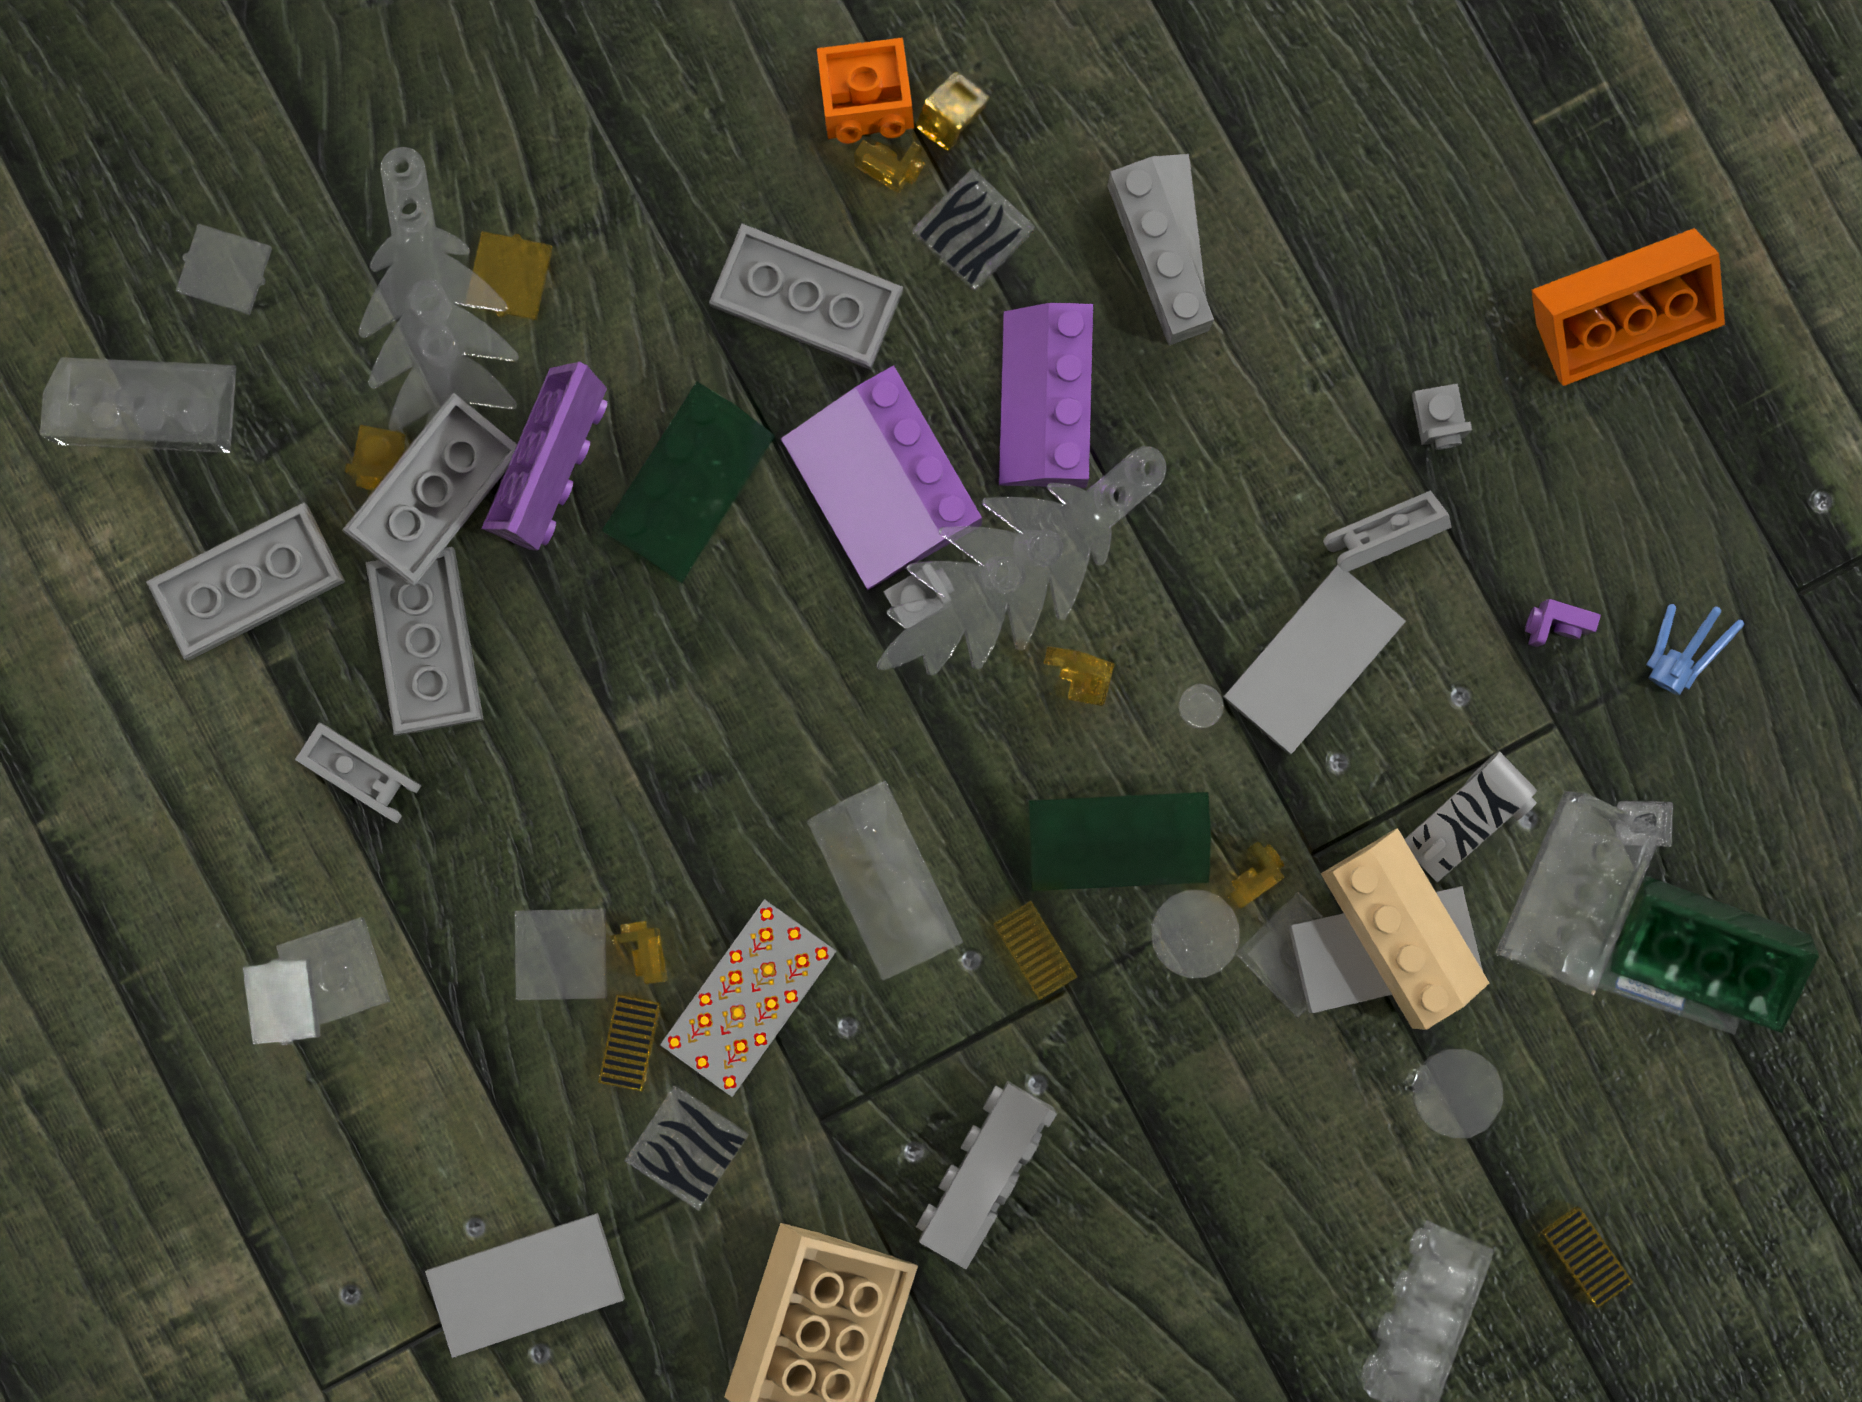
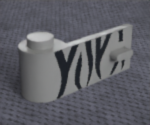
(1471, 816)

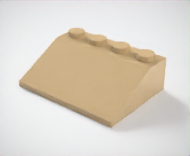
(820, 1321)

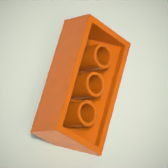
(1630, 306)

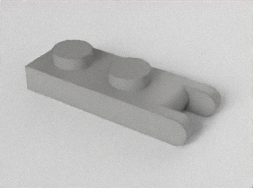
(1388, 531)
(354, 770)

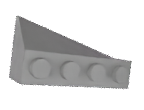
(1162, 230)
(985, 1174)

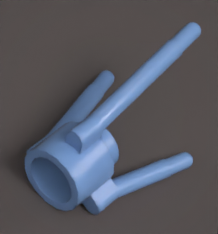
(1674, 670)

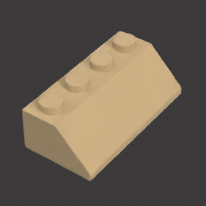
(1406, 930)

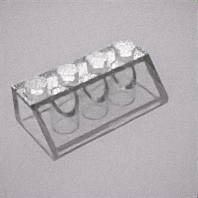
(139, 405)
(884, 880)
(1579, 891)
(1427, 1316)

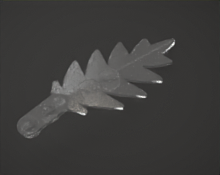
(426, 291)
(1017, 566)

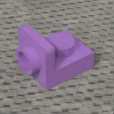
(1569, 621)

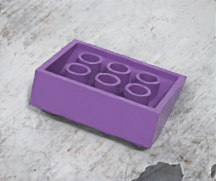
(546, 456)
(880, 477)

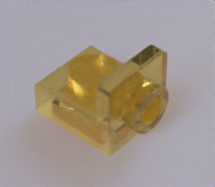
(950, 110)
(882, 165)
(374, 455)
(1087, 674)
(1250, 884)
(649, 958)

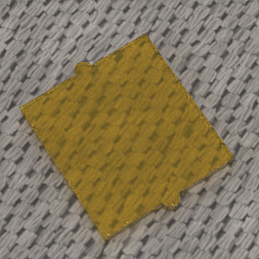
(514, 271)

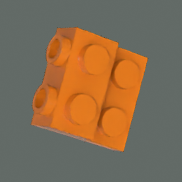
(865, 90)

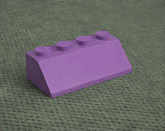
(1046, 395)

